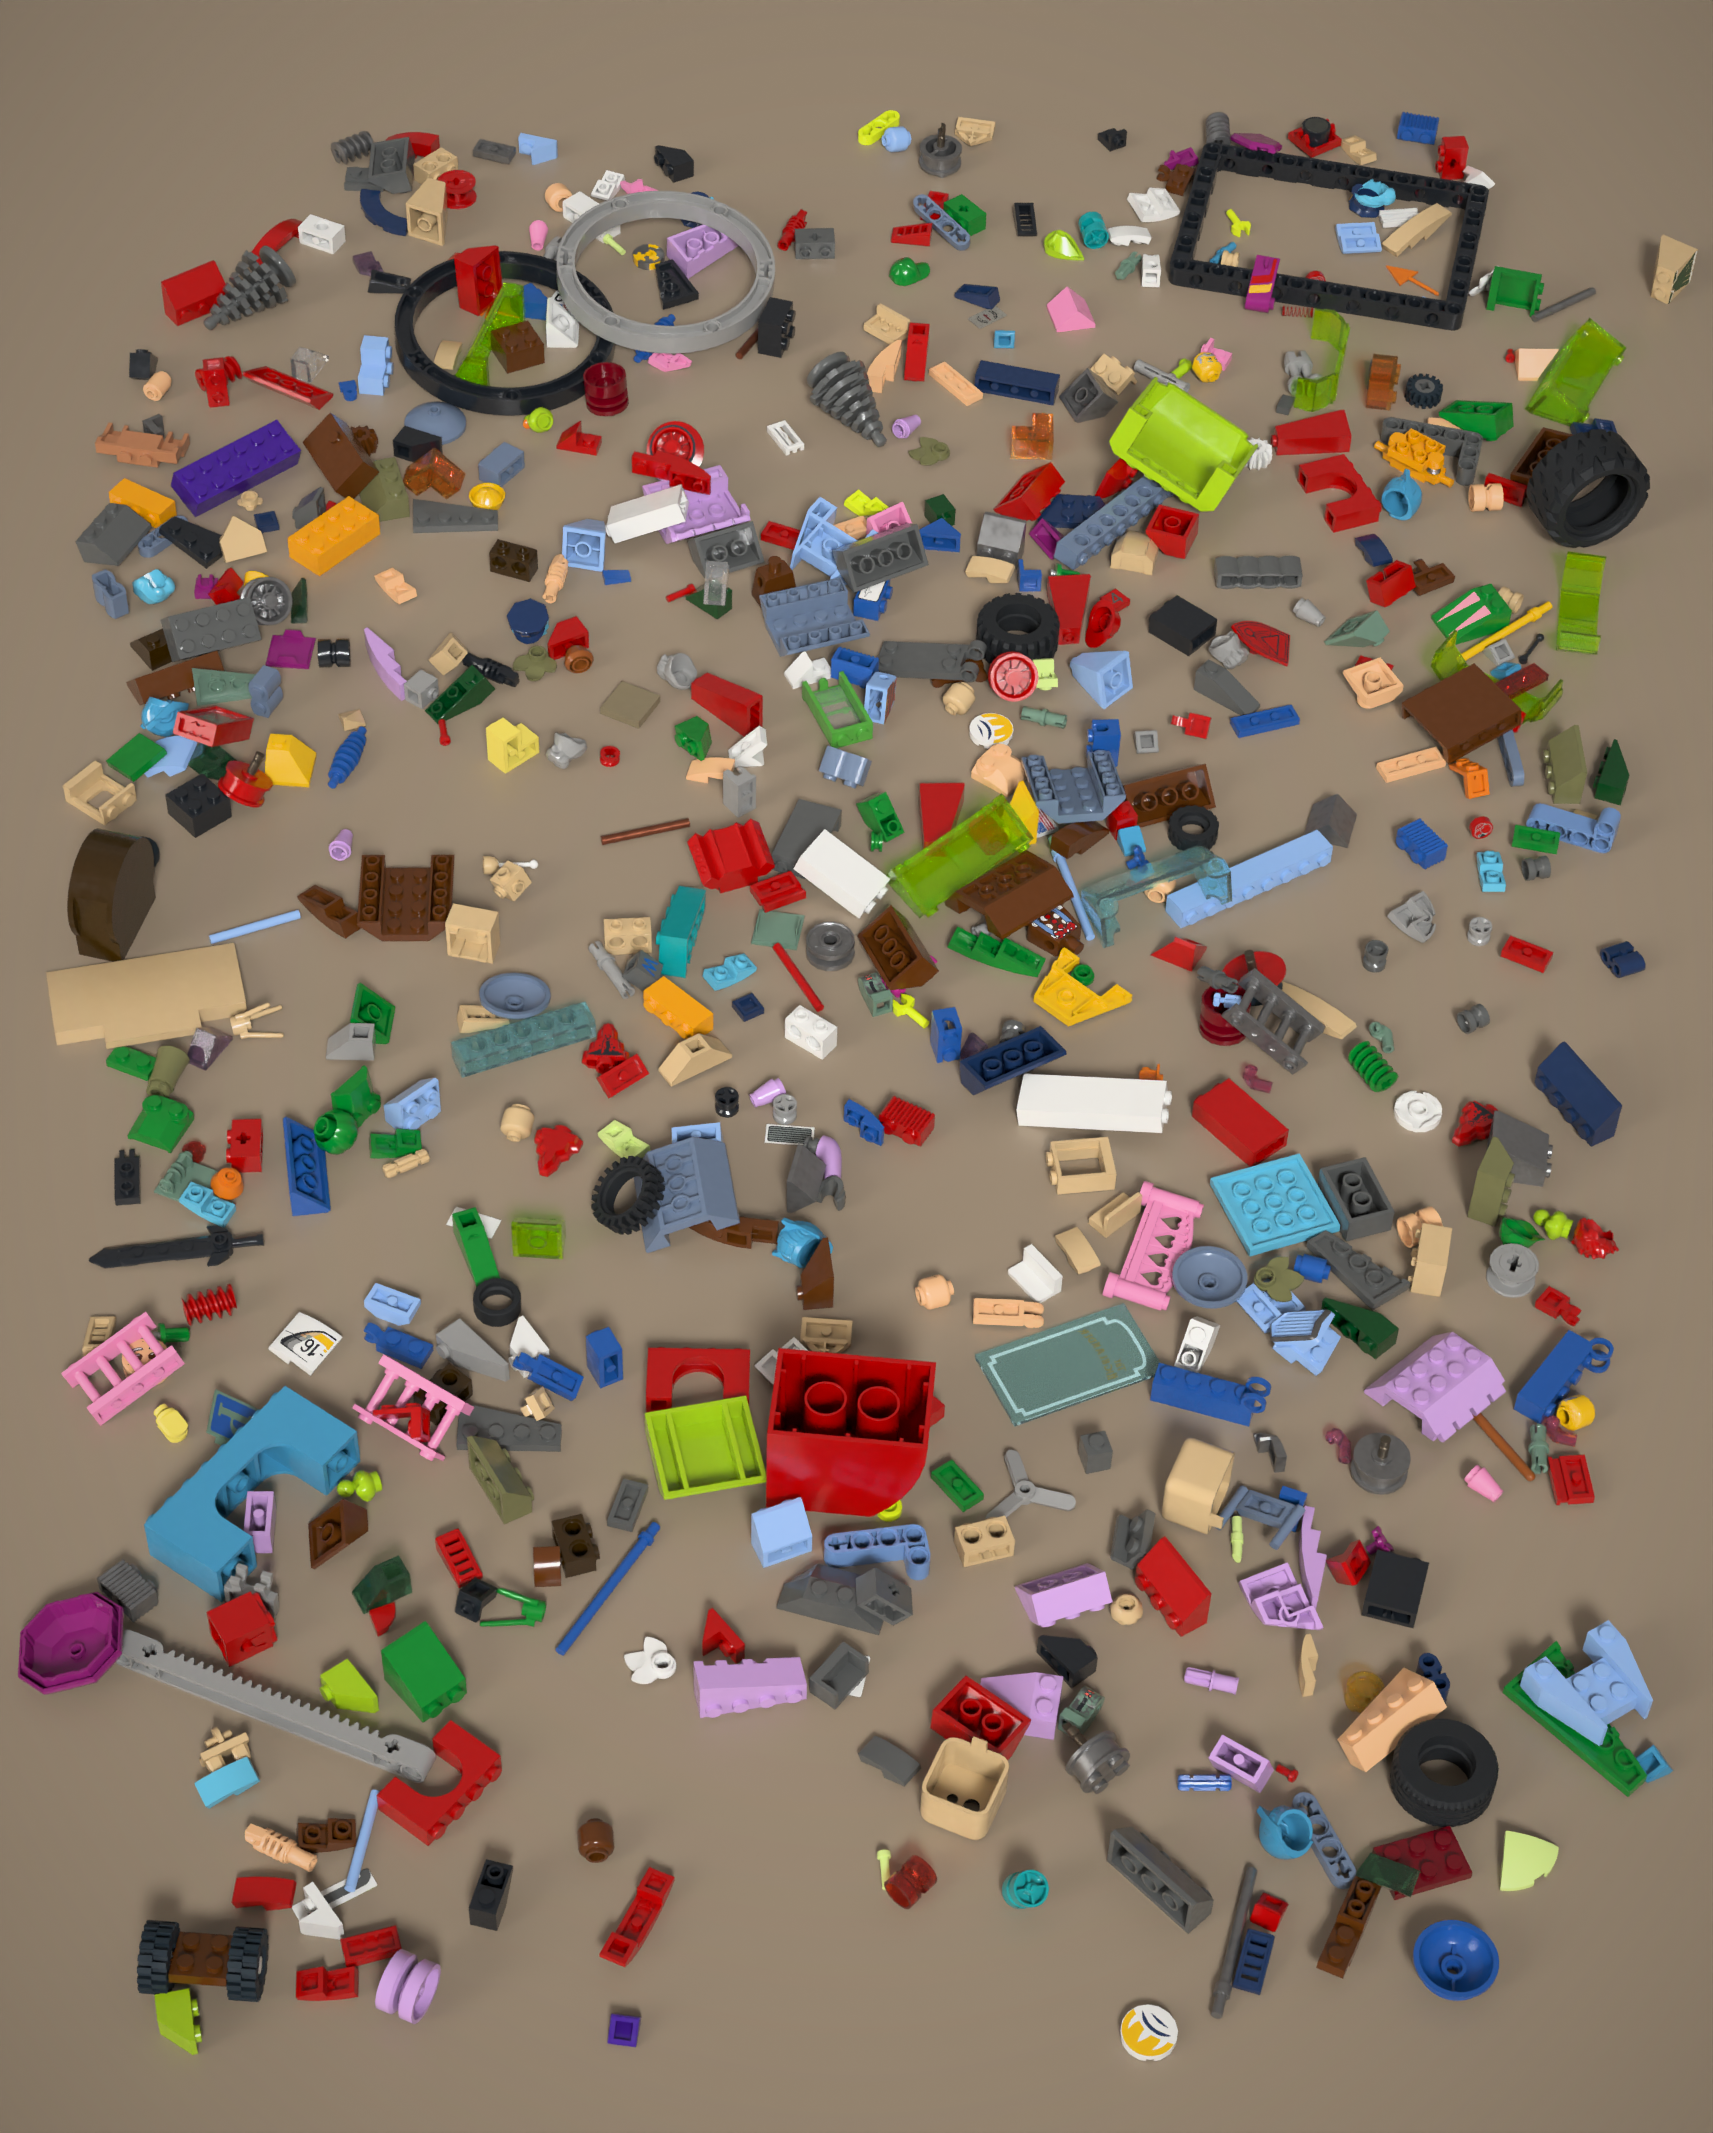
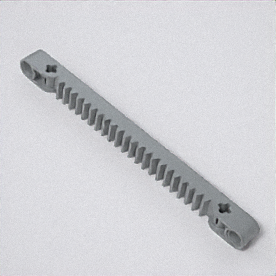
(407, 1760)

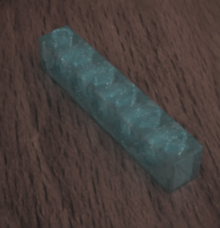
(523, 1039)

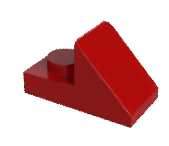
(579, 442)
(1350, 1565)
(720, 1635)

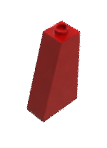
(1313, 435)
(1069, 599)
(729, 702)
(939, 809)

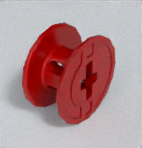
(459, 188)

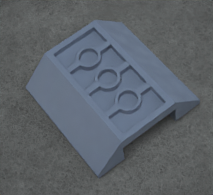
(810, 617)
(1076, 792)
(695, 1189)

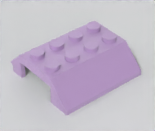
(705, 511)
(1441, 1384)

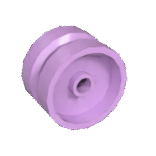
(407, 1986)

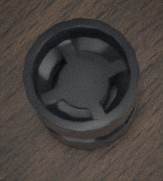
(334, 653)

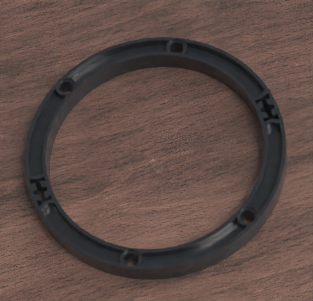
(477, 396)

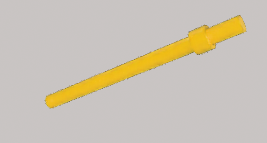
(1531, 616)

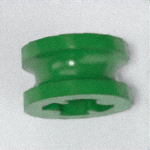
(876, 841)

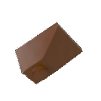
(817, 1280)
(335, 1531)

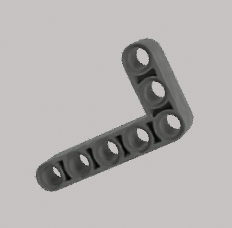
(1458, 443)

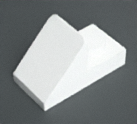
(1477, 177)
(806, 670)
(749, 749)
(321, 1918)

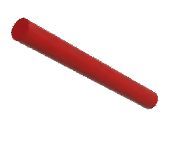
(798, 977)

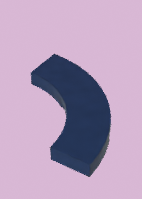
(379, 215)

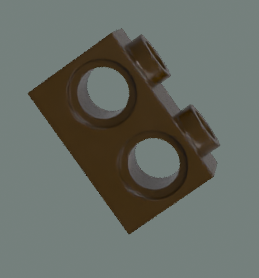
(513, 560)
(452, 1381)
(575, 1545)

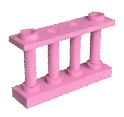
(414, 1383)
(135, 1385)

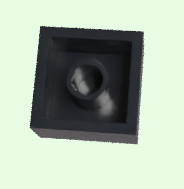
(776, 327)
(198, 805)

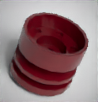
(606, 389)
(1213, 1025)

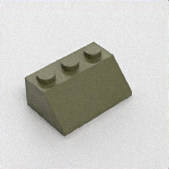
(386, 492)
(1565, 767)
(1492, 1185)
(499, 1479)

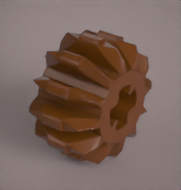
(367, 438)

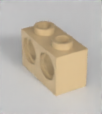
(434, 165)
(627, 935)
(985, 1545)

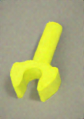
(1237, 224)
(908, 1009)

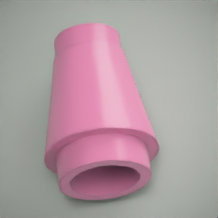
(538, 233)
(1483, 1483)

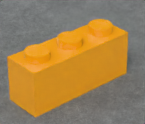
(145, 502)
(677, 1009)

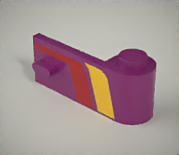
(1261, 284)

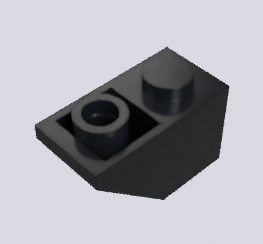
(674, 163)
(142, 365)
(413, 444)
(490, 1895)

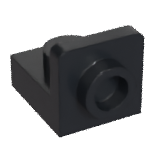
(1113, 139)
(473, 1598)

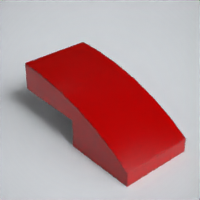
(269, 1892)
(325, 1985)

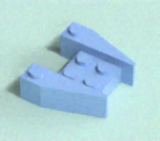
(820, 537)
(1595, 1693)

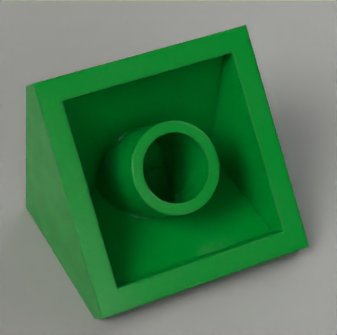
(373, 1009)

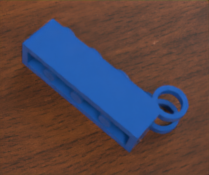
(1558, 1373)
(1208, 1394)

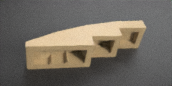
(1415, 229)
(1336, 1022)

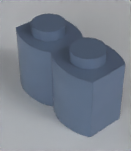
(110, 594)
(265, 691)
(844, 766)

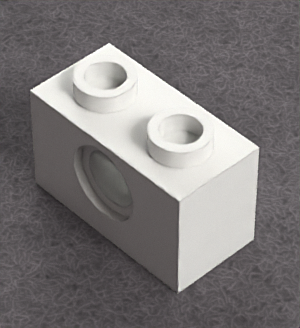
(321, 234)

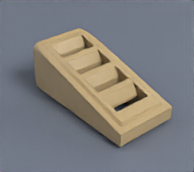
(473, 1019)
(96, 1337)

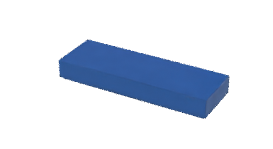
(1264, 721)

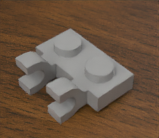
(237, 1586)

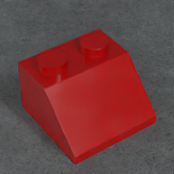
(1173, 530)

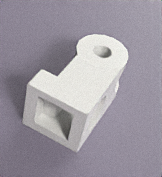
(1151, 271)

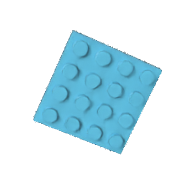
(1274, 1204)

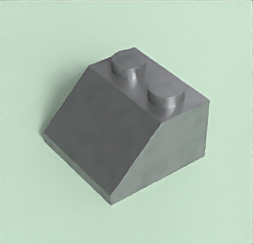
(1088, 397)
(1002, 538)

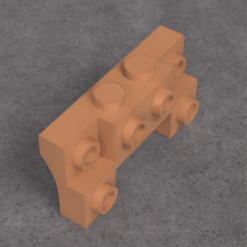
(141, 447)

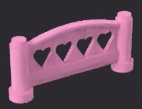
(1130, 1283)

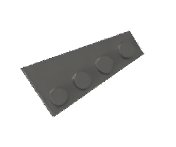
(445, 517)
(1356, 1271)
(509, 1430)

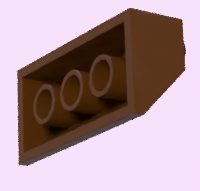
(172, 679)
(1162, 794)
(897, 951)

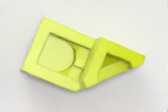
(863, 505)

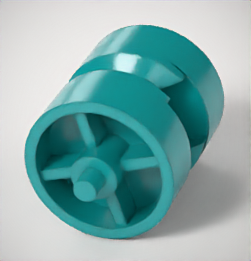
(1093, 230)
(1025, 1889)

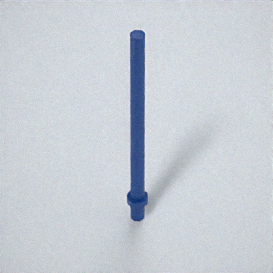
(646, 1539)

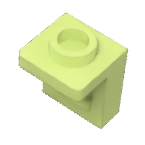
(1046, 675)

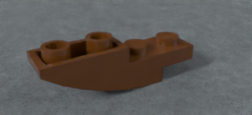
(743, 1233)
(1349, 1927)

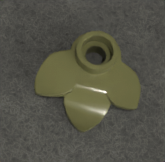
(930, 451)
(535, 663)
(1282, 1279)

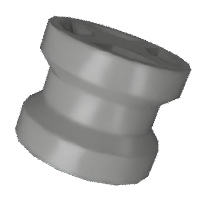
(1479, 931)
(789, 1105)

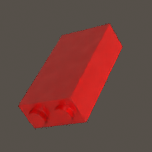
(1240, 1122)

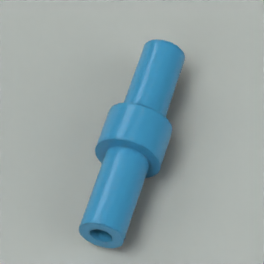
(1218, 257)

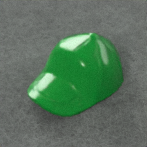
(907, 272)
(1518, 1232)

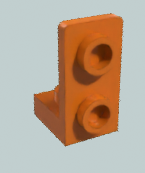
(1475, 777)

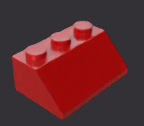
(478, 278)
(192, 293)
(1031, 493)
(1173, 1588)
(977, 1712)

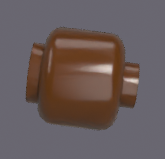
(595, 1840)

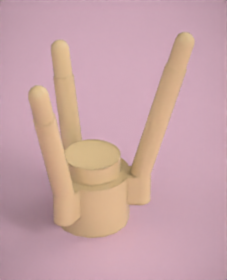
(241, 1022)

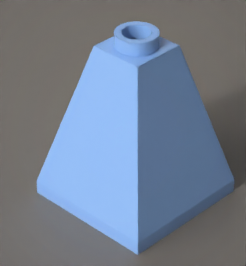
(585, 544)
(1103, 675)

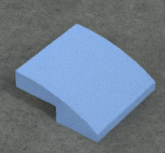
(1358, 238)
(178, 755)
(1264, 1309)

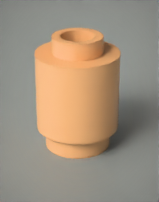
(157, 385)

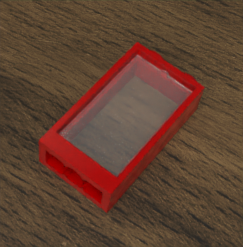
(213, 725)

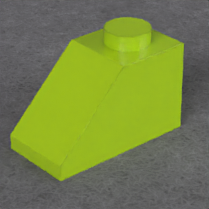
(348, 1689)

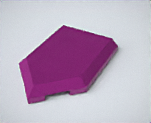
(1256, 142)

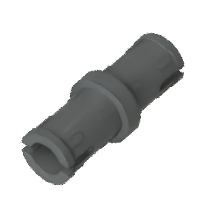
(1217, 979)

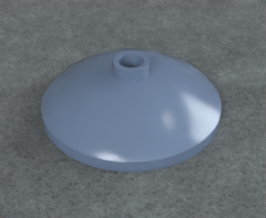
(438, 419)
(514, 996)
(1210, 1268)

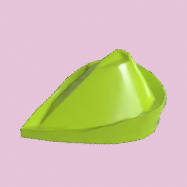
(1062, 246)

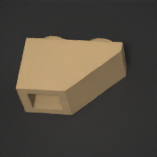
(448, 654)

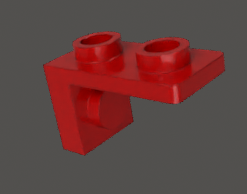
(215, 382)
(226, 588)
(418, 1425)

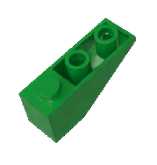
(474, 1245)

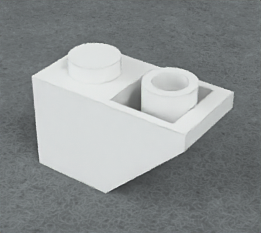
(1197, 1344)

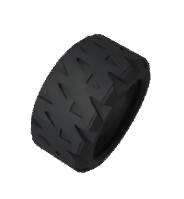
(1574, 466)

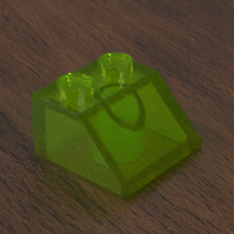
(538, 1238)

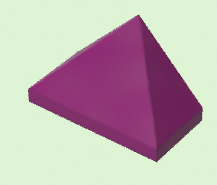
(1046, 537)

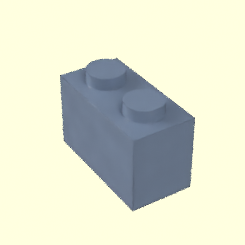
(501, 464)

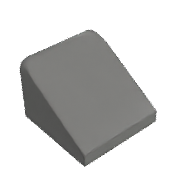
(1499, 652)
(1146, 741)

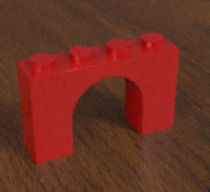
(1340, 474)
(668, 1365)
(429, 1816)

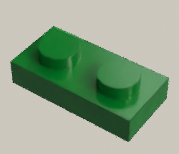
(1536, 839)
(131, 1062)
(957, 1485)

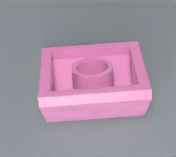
(1070, 312)
(888, 518)

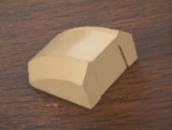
(1134, 553)

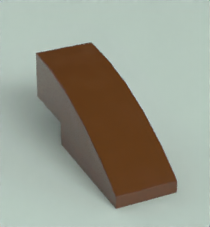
(1077, 838)
(330, 910)

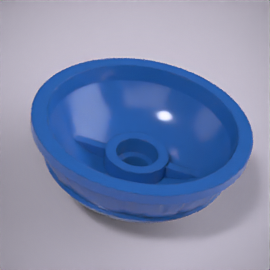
(1458, 1948)

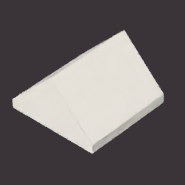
(561, 327)

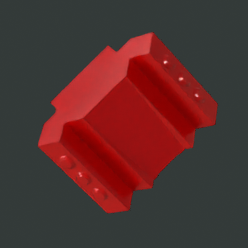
(731, 856)

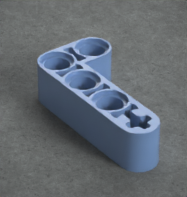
(1578, 829)
(844, 1550)

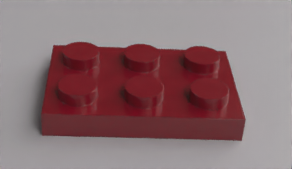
(1434, 1854)

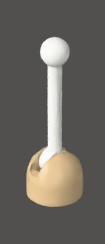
(491, 864)

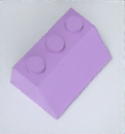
(1064, 1594)

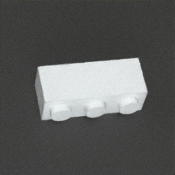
(580, 203)

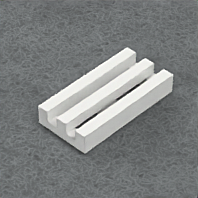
(1396, 217)
(782, 439)

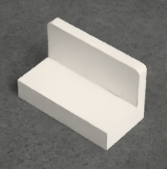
(1036, 1275)

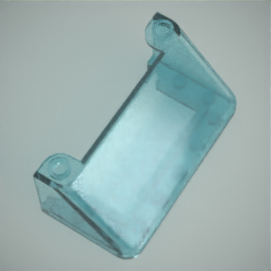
(1102, 897)

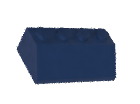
(1009, 1060)
(1578, 1095)

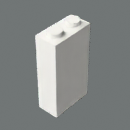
(647, 514)
(842, 874)

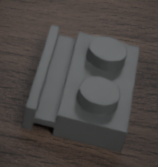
(357, 179)

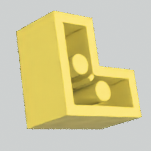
(510, 744)

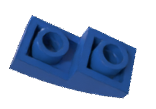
(869, 1125)

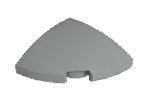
(1415, 917)

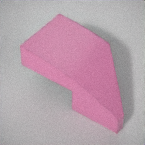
(635, 187)
(669, 362)

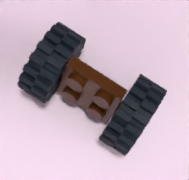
(202, 1959)

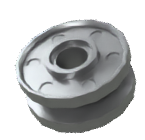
(830, 946)

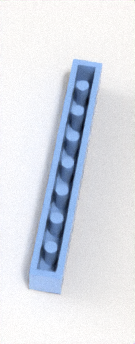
(1253, 877)

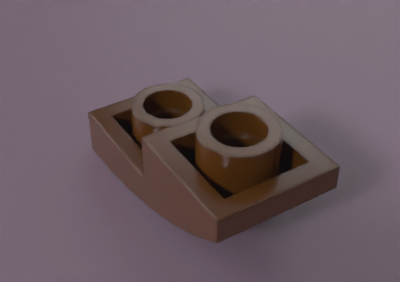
(328, 1837)

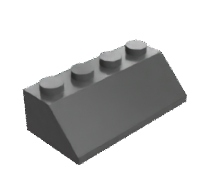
(881, 557)
(1159, 1878)

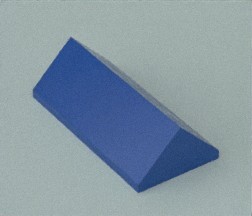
(305, 1170)

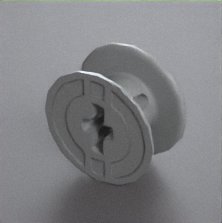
(1512, 1283)

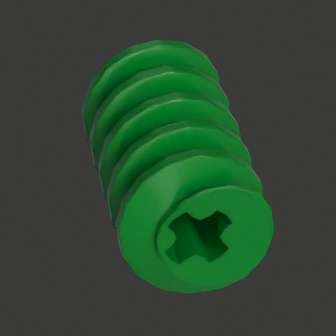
(1372, 1067)

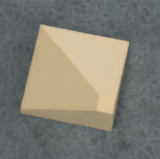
(352, 720)

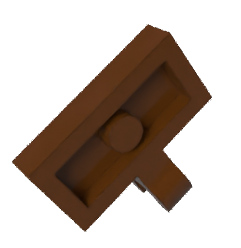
(1178, 179)
(1431, 578)

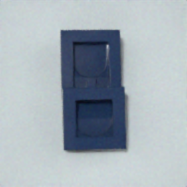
(1596, 424)
(1374, 550)

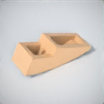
(884, 366)

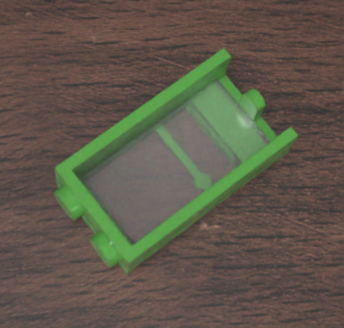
(838, 712)

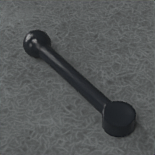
(1524, 658)

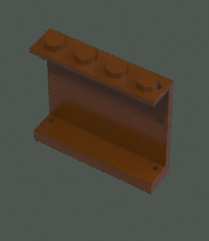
(1463, 712)

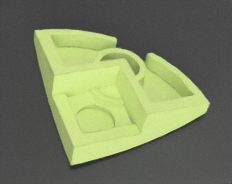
(1525, 1860)

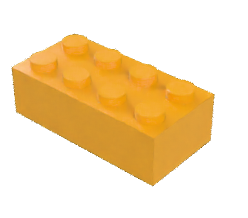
(333, 536)

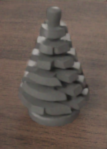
(252, 287)
(845, 393)

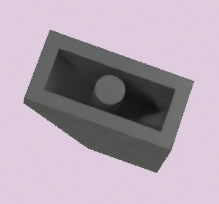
(309, 508)

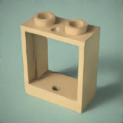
(1082, 1149)

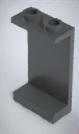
(800, 832)

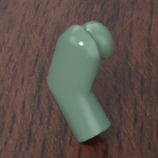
(1382, 1034)

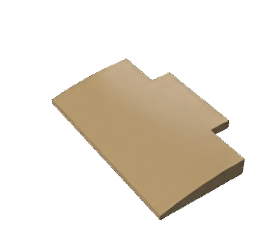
(146, 996)

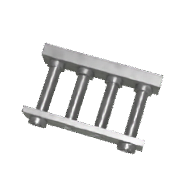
(1283, 1007)

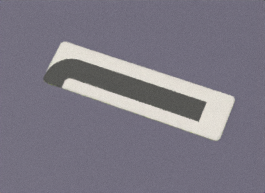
(337, 1894)

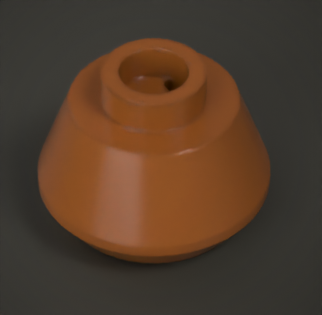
(578, 659)

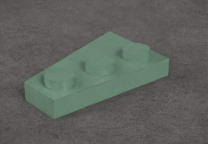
(220, 686)

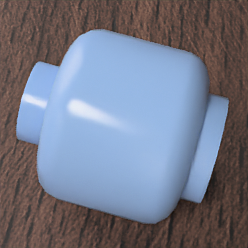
(896, 139)

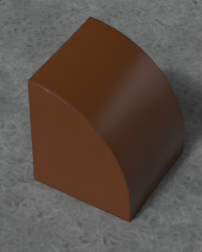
(547, 1566)

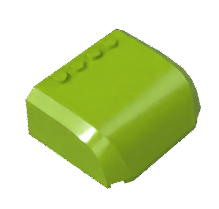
(1182, 445)

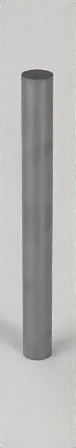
(1563, 304)

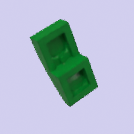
(394, 1146)

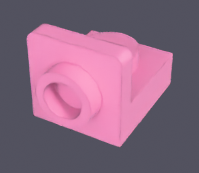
(1223, 356)

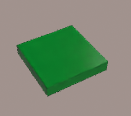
(136, 757)

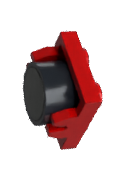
(1315, 136)

